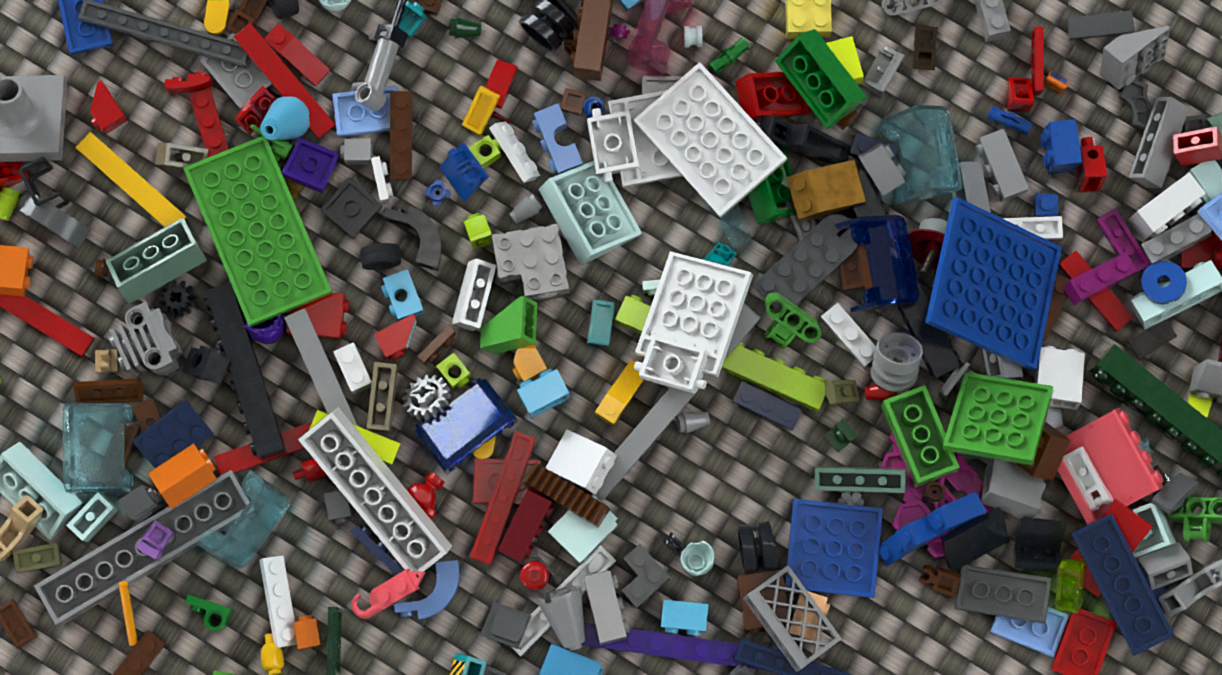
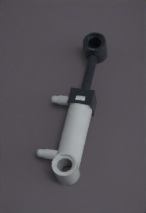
(389, 38)

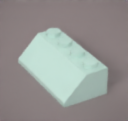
(25, 475)

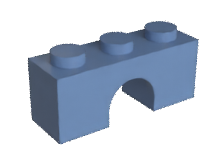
(549, 123)

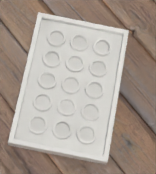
(710, 139)

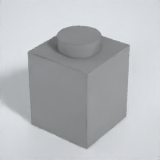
(357, 151)

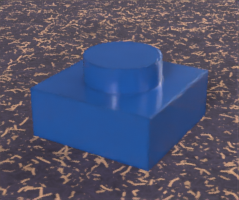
(1045, 205)

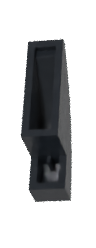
(805, 140)

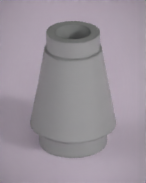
(526, 208)
(691, 421)

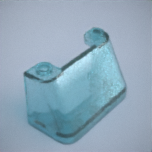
(925, 152)
(95, 448)
(251, 526)

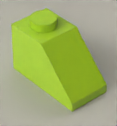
(478, 230)

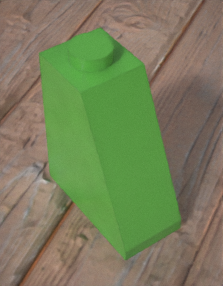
(511, 327)

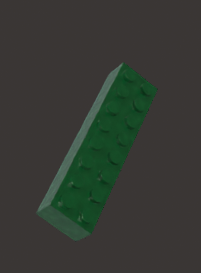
(1161, 406)

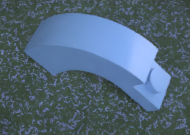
(444, 592)

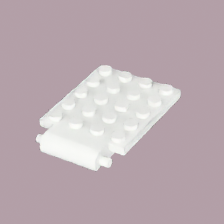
(623, 147)
(691, 322)

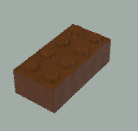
(591, 39)

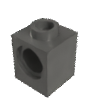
(338, 507)

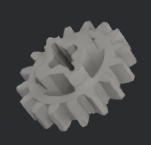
(426, 397)

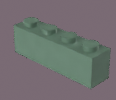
(861, 479)

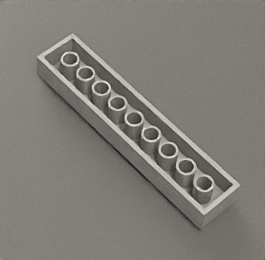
(100, 572)

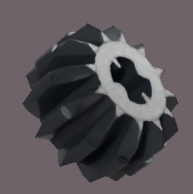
(175, 307)

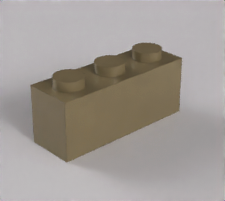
(382, 397)

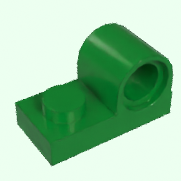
(199, 604)

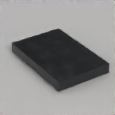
(974, 539)

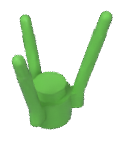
(280, 147)

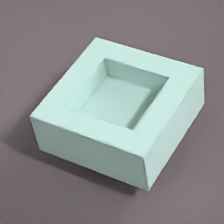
(650, 287)

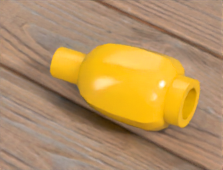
(271, 656)

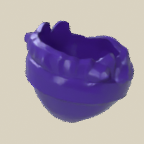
(267, 331)

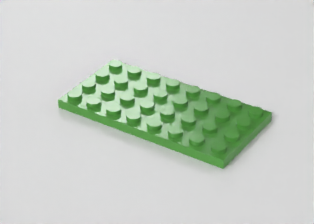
(257, 231)

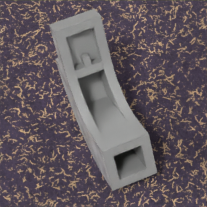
(1192, 588)

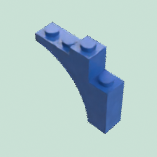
(931, 527)

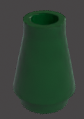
(463, 28)

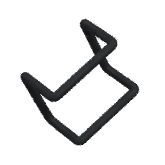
(32, 188)

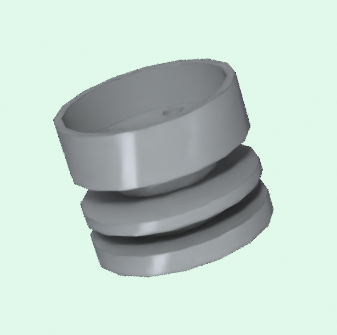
(896, 361)

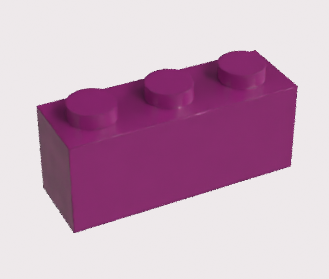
(1099, 279)

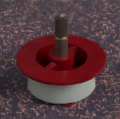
(927, 243)

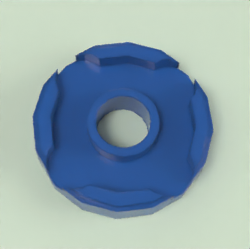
(1159, 271)

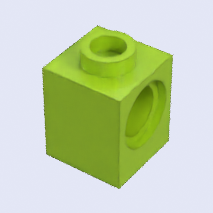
(486, 142)
(453, 362)

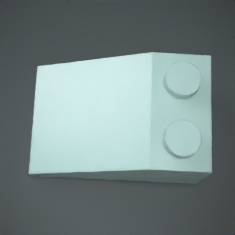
(1159, 535)

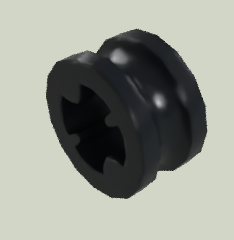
(673, 543)

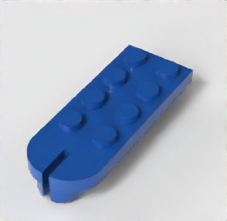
(81, 35)

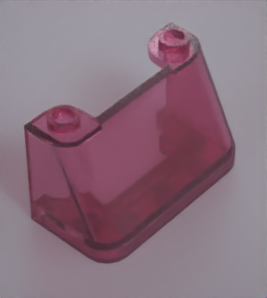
(645, 50)

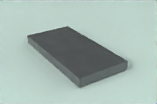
(1003, 594)

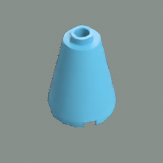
(285, 119)

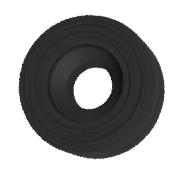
(380, 256)

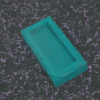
(601, 323)

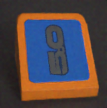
(1056, 82)

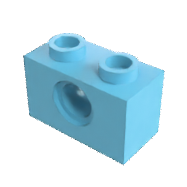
(402, 283)

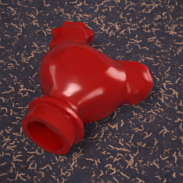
(425, 493)

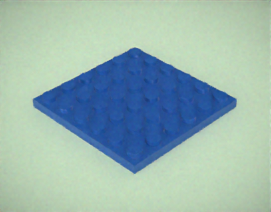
(993, 284)

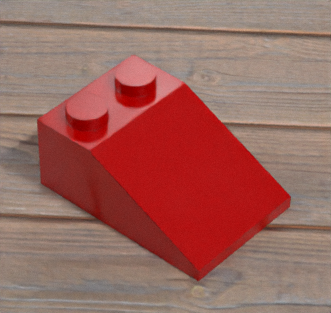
(770, 96)

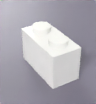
(353, 368)

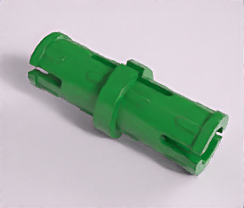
(728, 55)

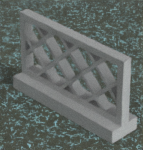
(774, 625)

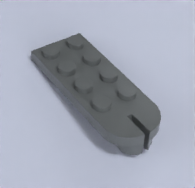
(808, 262)

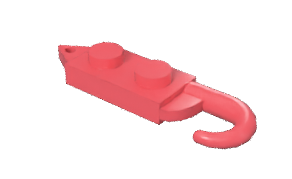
(389, 593)

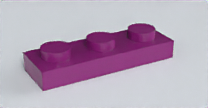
(1122, 239)

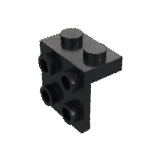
(1038, 544)

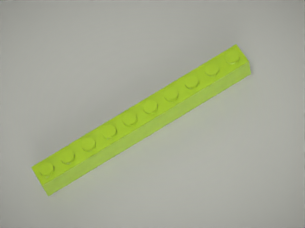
(745, 363)

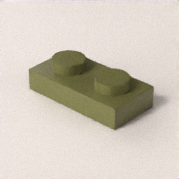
(842, 392)
(37, 558)

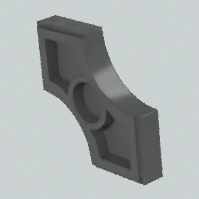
(1136, 98)

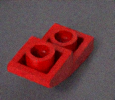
(501, 79)
(195, 82)
(255, 110)

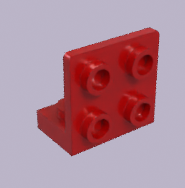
(1203, 252)

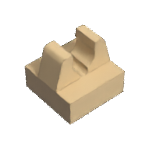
(106, 361)

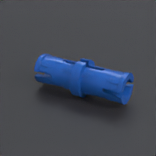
(1009, 120)

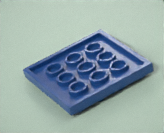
(834, 547)

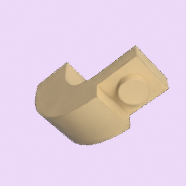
(19, 525)

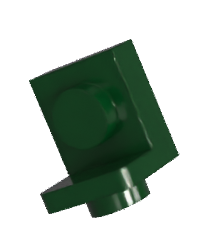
(840, 435)

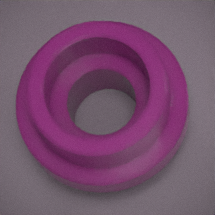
(619, 31)

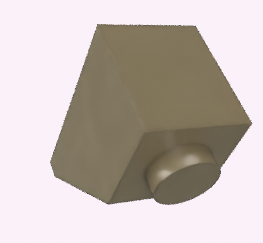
(178, 155)

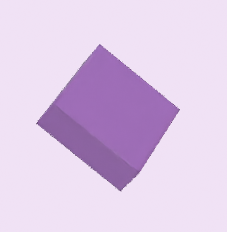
(158, 535)
(149, 550)

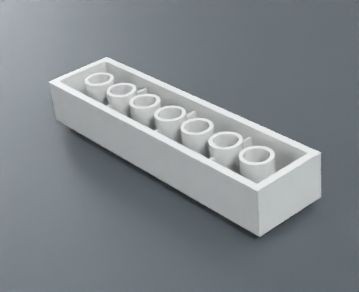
(375, 492)

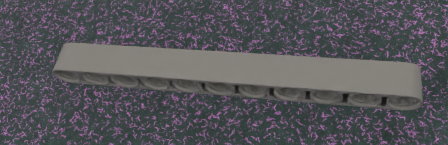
(662, 415)

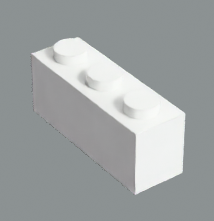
(474, 294)

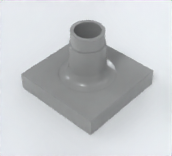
(32, 117)

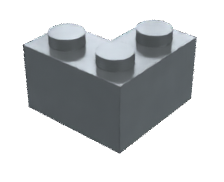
(649, 576)

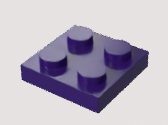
(310, 165)

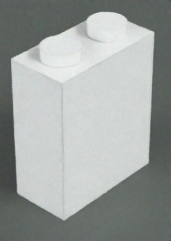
(1064, 372)
(581, 462)

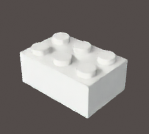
(1168, 207)

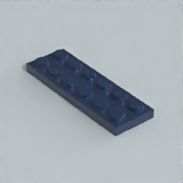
(1122, 584)

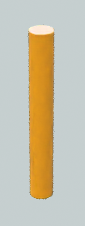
(128, 613)

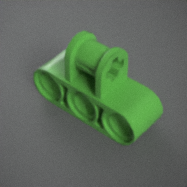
(782, 329)
(1198, 525)

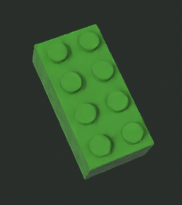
(919, 436)

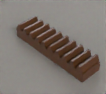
(566, 495)

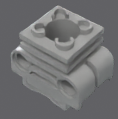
(146, 342)

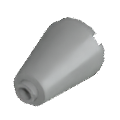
(565, 615)

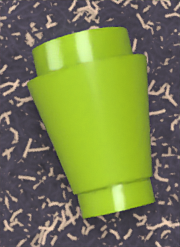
(8, 201)

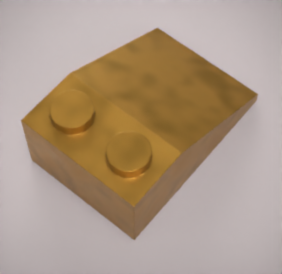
(826, 190)

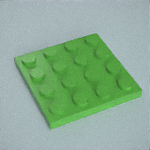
(998, 418)

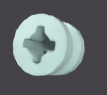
(692, 36)

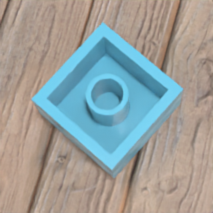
(543, 393)

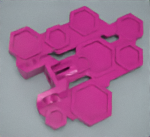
(913, 509)

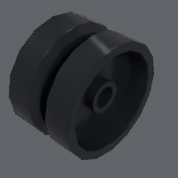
(546, 25)
(757, 547)

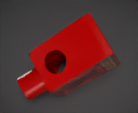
(1092, 170)

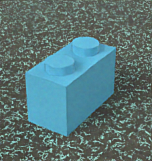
(684, 616)

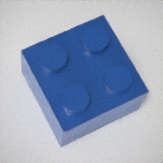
(1061, 147)

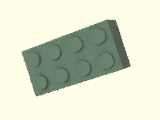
(156, 260)

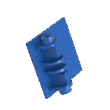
(463, 171)

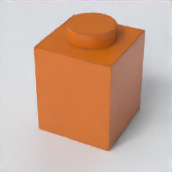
(308, 632)

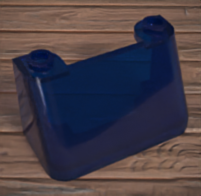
(465, 425)

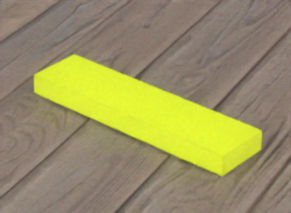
(383, 446)

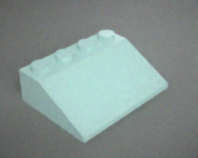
(589, 212)

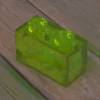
(1070, 585)

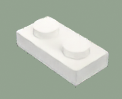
(384, 188)

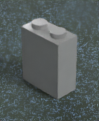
(1012, 489)

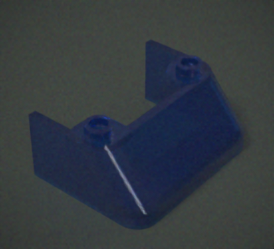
(888, 259)

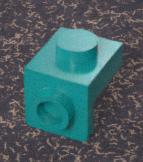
(412, 18)

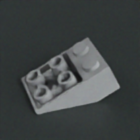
(1133, 55)

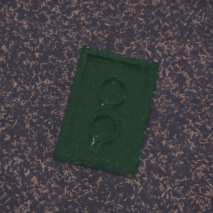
(334, 641)

